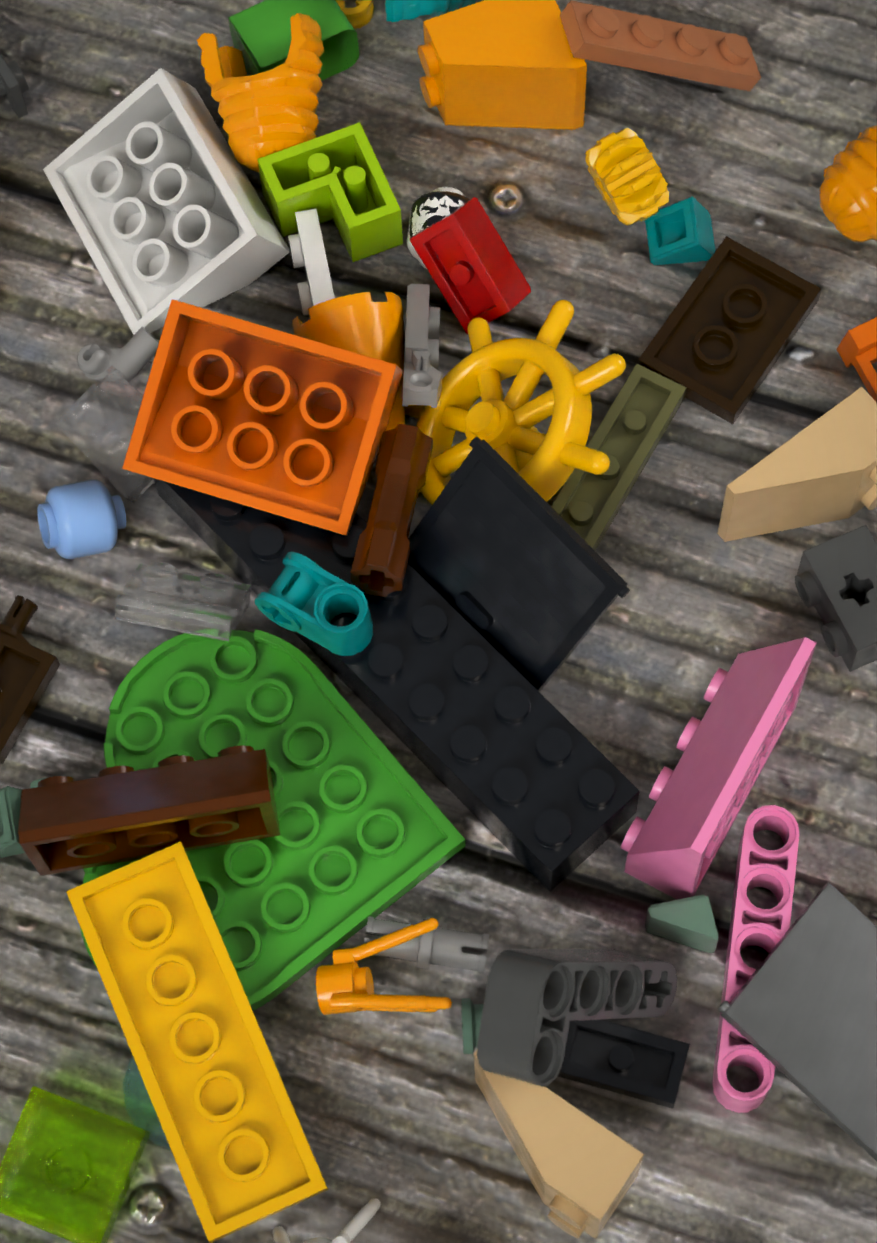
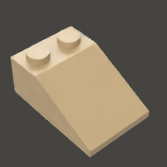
(811, 478)
(567, 1155)

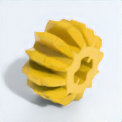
(627, 176)

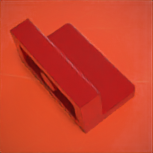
(471, 264)

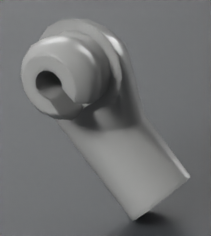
(129, 360)

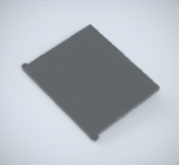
(817, 1012)

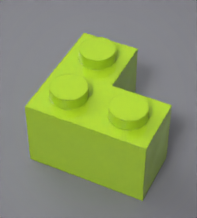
(343, 182)

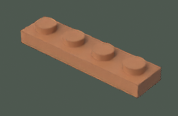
(659, 46)

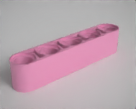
(759, 928)

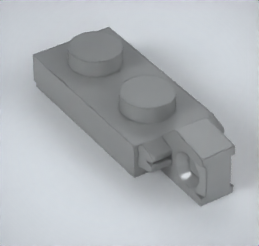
(421, 355)

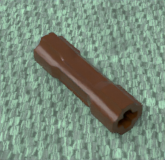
(384, 544)

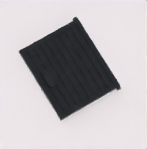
(512, 565)

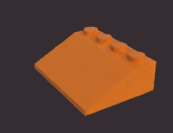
(262, 417)

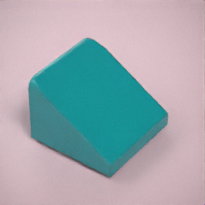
(680, 233)

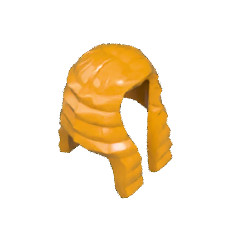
(270, 107)
(850, 188)

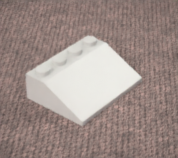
(164, 204)

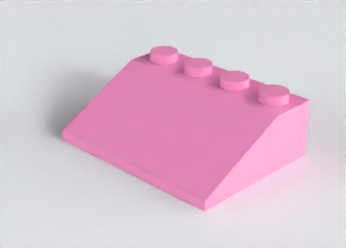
(717, 767)

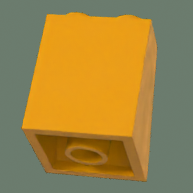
(503, 67)

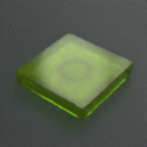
(69, 1167)

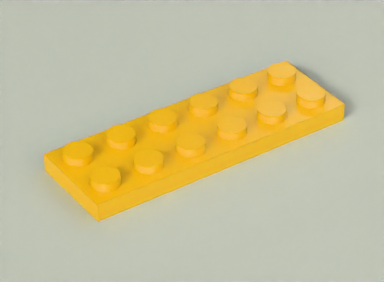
(196, 1042)

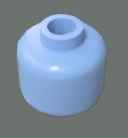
(81, 519)

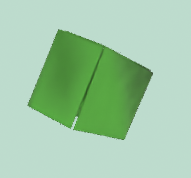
(267, 34)

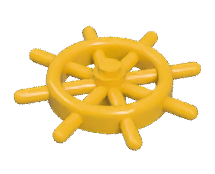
(509, 422)

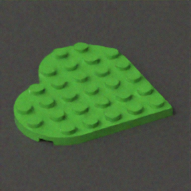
(345, 806)

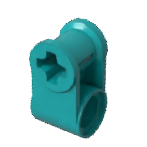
(309, 598)

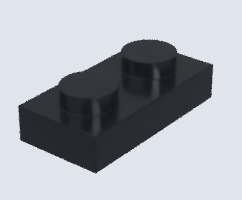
(624, 1060)

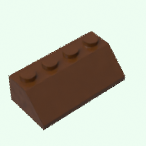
(142, 811)

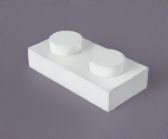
(309, 252)

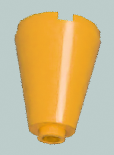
(363, 328)

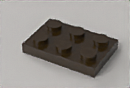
(730, 328)

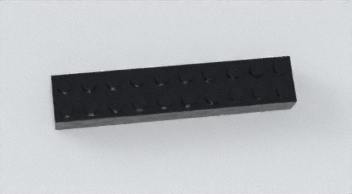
(442, 694)

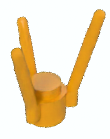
(350, 988)

